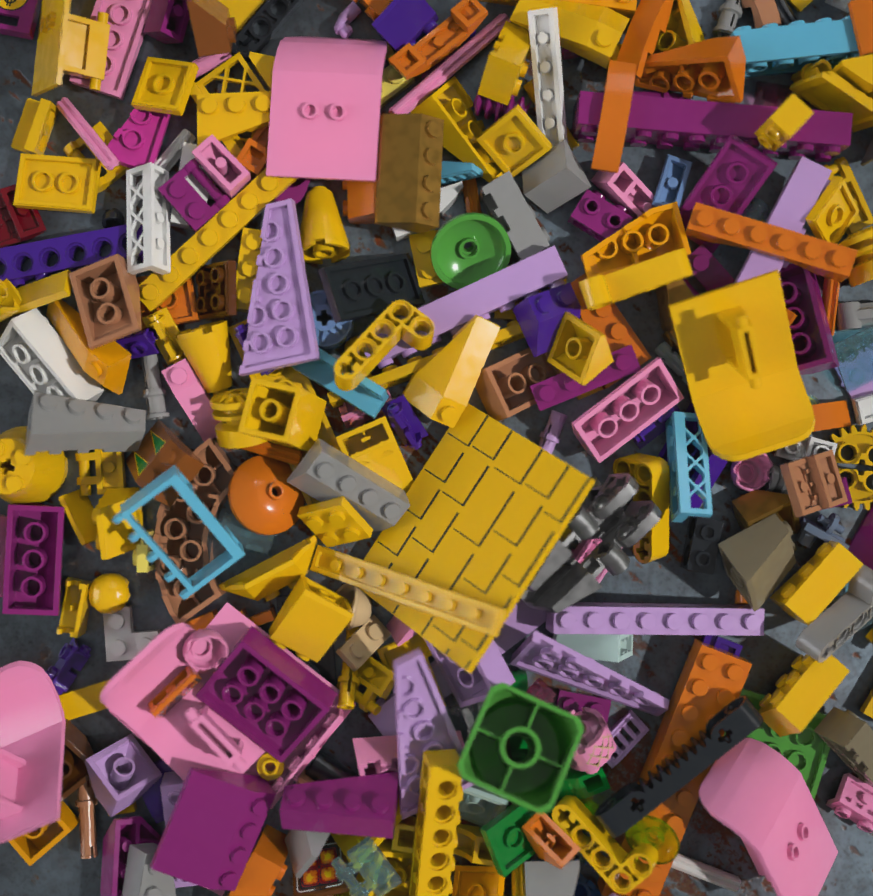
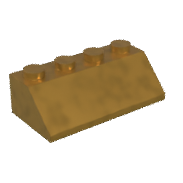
(409, 172)

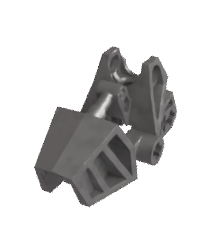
(565, 581)

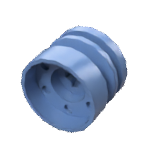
(333, 334)

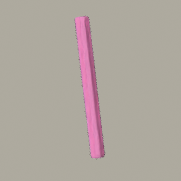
(450, 66)

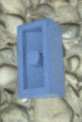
(672, 181)

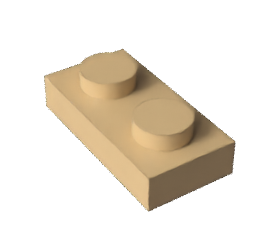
(363, 643)

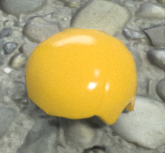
(109, 593)

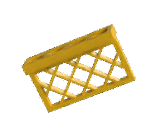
(236, 143)

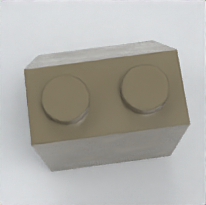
(759, 558)

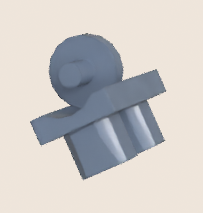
(811, 530)

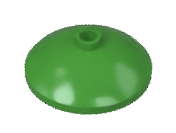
(462, 265)

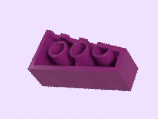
(343, 805)

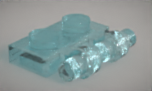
(373, 867)

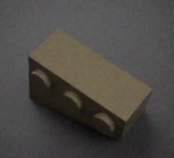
(850, 740)

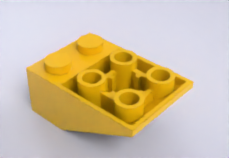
(377, 450)

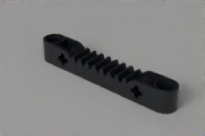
(621, 813)

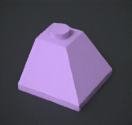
(121, 774)

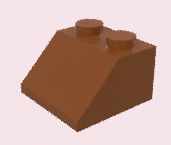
(212, 27)

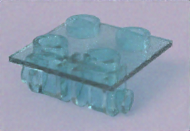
(856, 359)

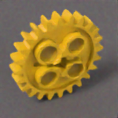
(861, 444)

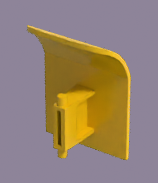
(69, 47)
(743, 368)

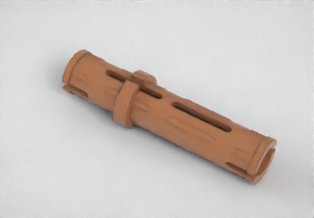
(87, 820)

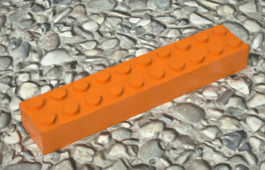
(704, 688)

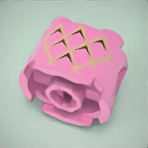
(595, 744)

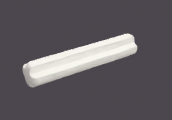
(173, 151)
(706, 872)

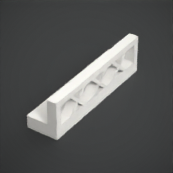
(153, 217)

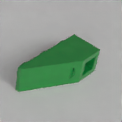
(583, 784)

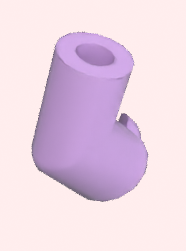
(345, 18)

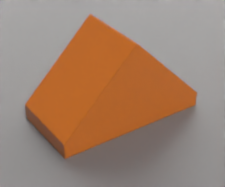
(549, 840)

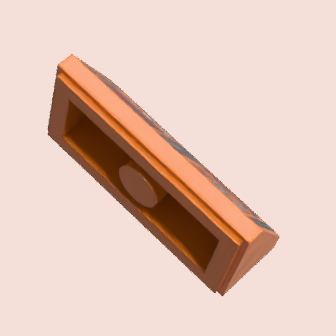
(174, 692)

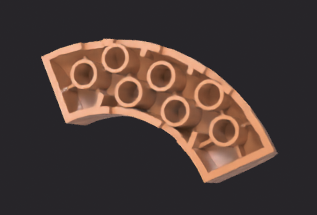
(186, 536)

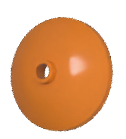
(253, 500)

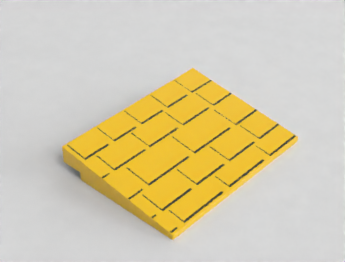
(478, 526)

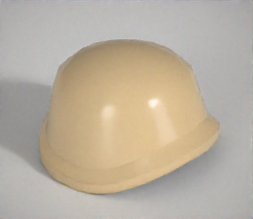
(360, 604)

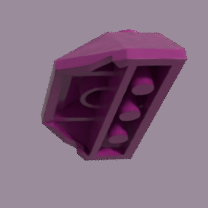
(116, 847)

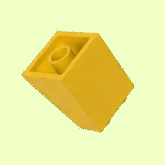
(282, 414)
(310, 619)

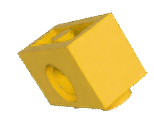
(783, 123)

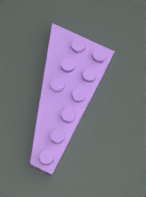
(280, 304)
(560, 663)
(420, 726)

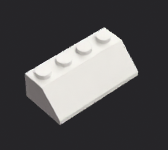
(44, 359)

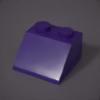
(405, 22)
(542, 315)

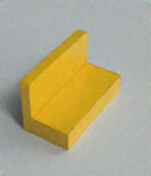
(35, 126)

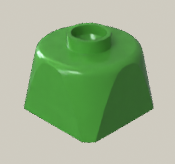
(551, 744)

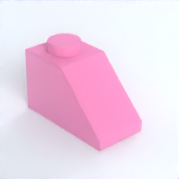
(222, 166)

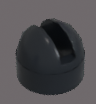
(111, 215)

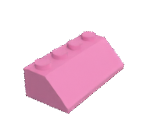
(627, 410)

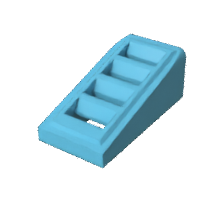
(459, 171)

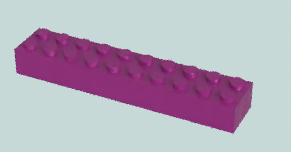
(709, 124)

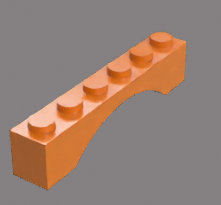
(797, 248)

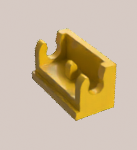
(75, 608)

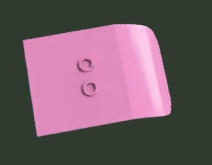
(325, 108)
(191, 730)
(29, 749)
(774, 814)

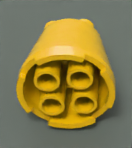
(28, 477)

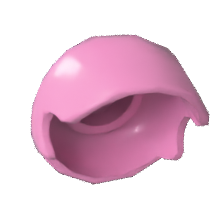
(751, 473)
(205, 649)

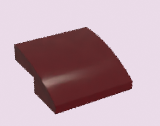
(17, 224)

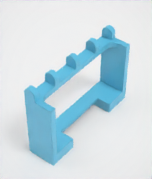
(174, 477)

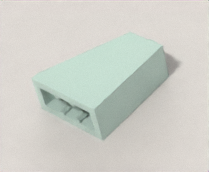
(599, 646)

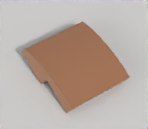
(813, 483)

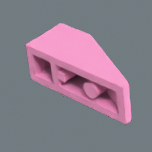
(625, 189)
(192, 397)

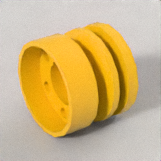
(863, 267)
(228, 409)

